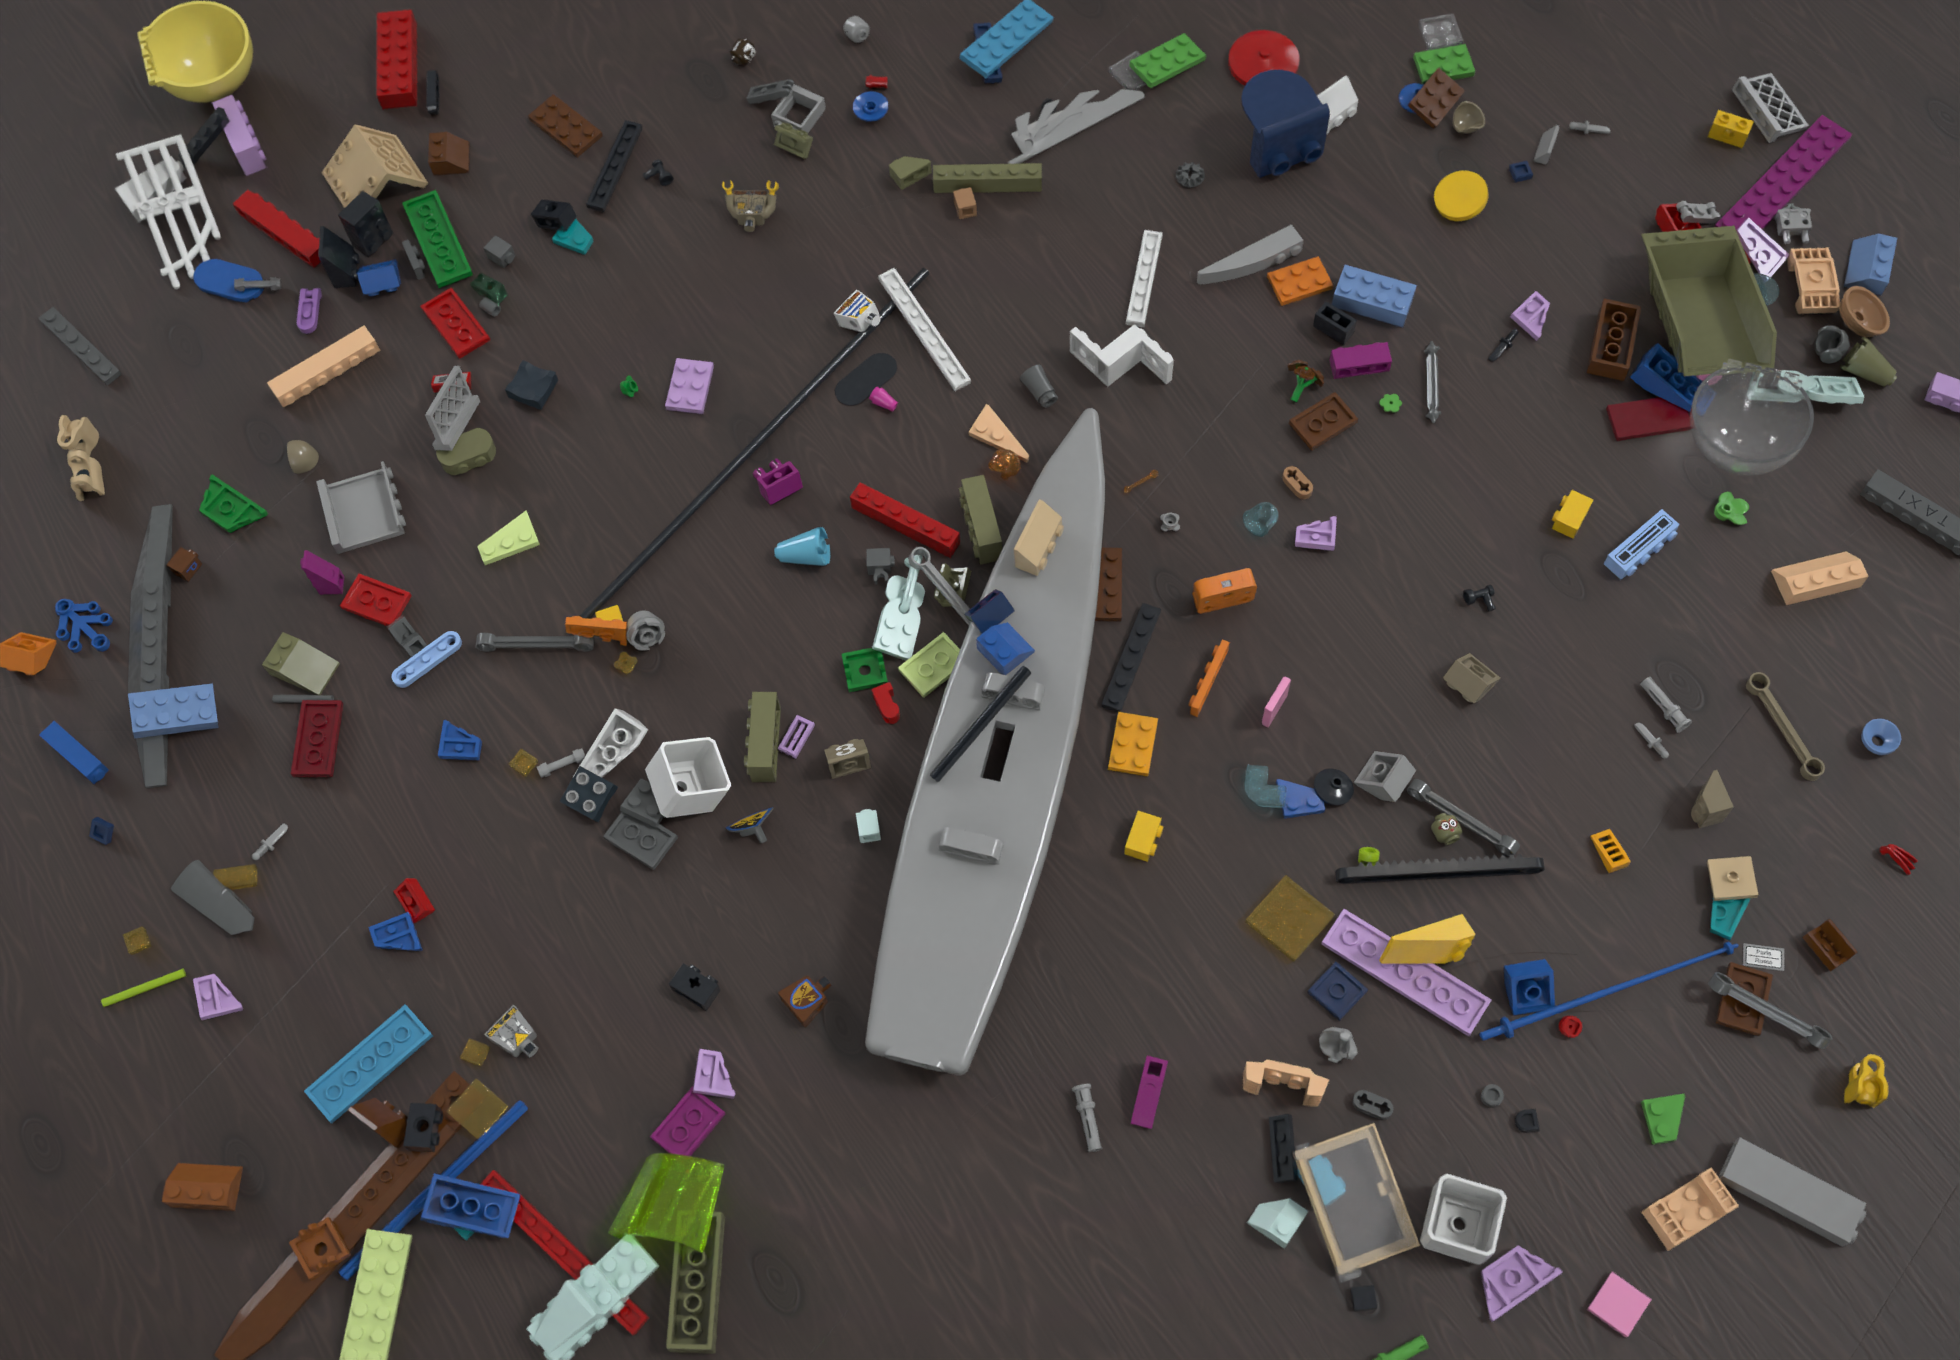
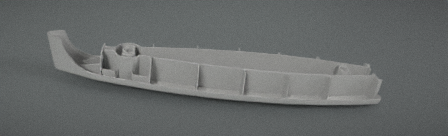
(977, 842)

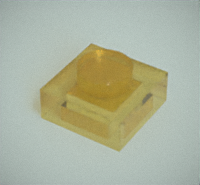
(523, 762)
(137, 940)
(475, 1052)

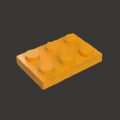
(1133, 744)

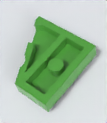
(1663, 1117)

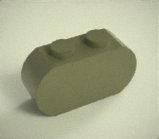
(470, 451)

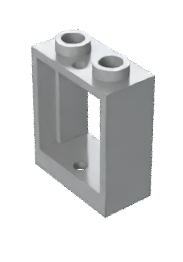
(802, 97)

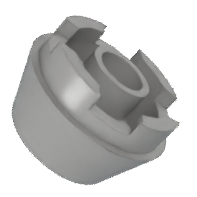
(645, 630)

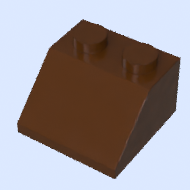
(448, 154)
(382, 1119)

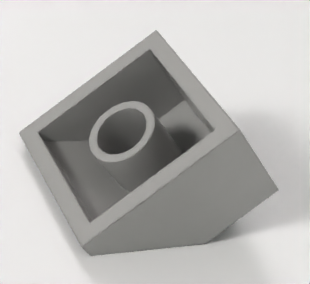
(1385, 775)

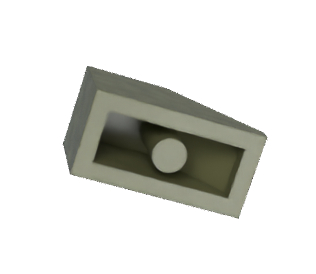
(909, 170)

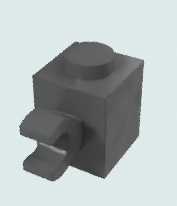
(880, 563)

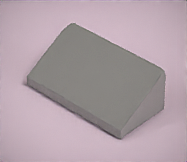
(1546, 145)

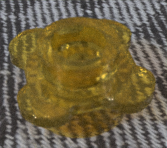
(626, 668)

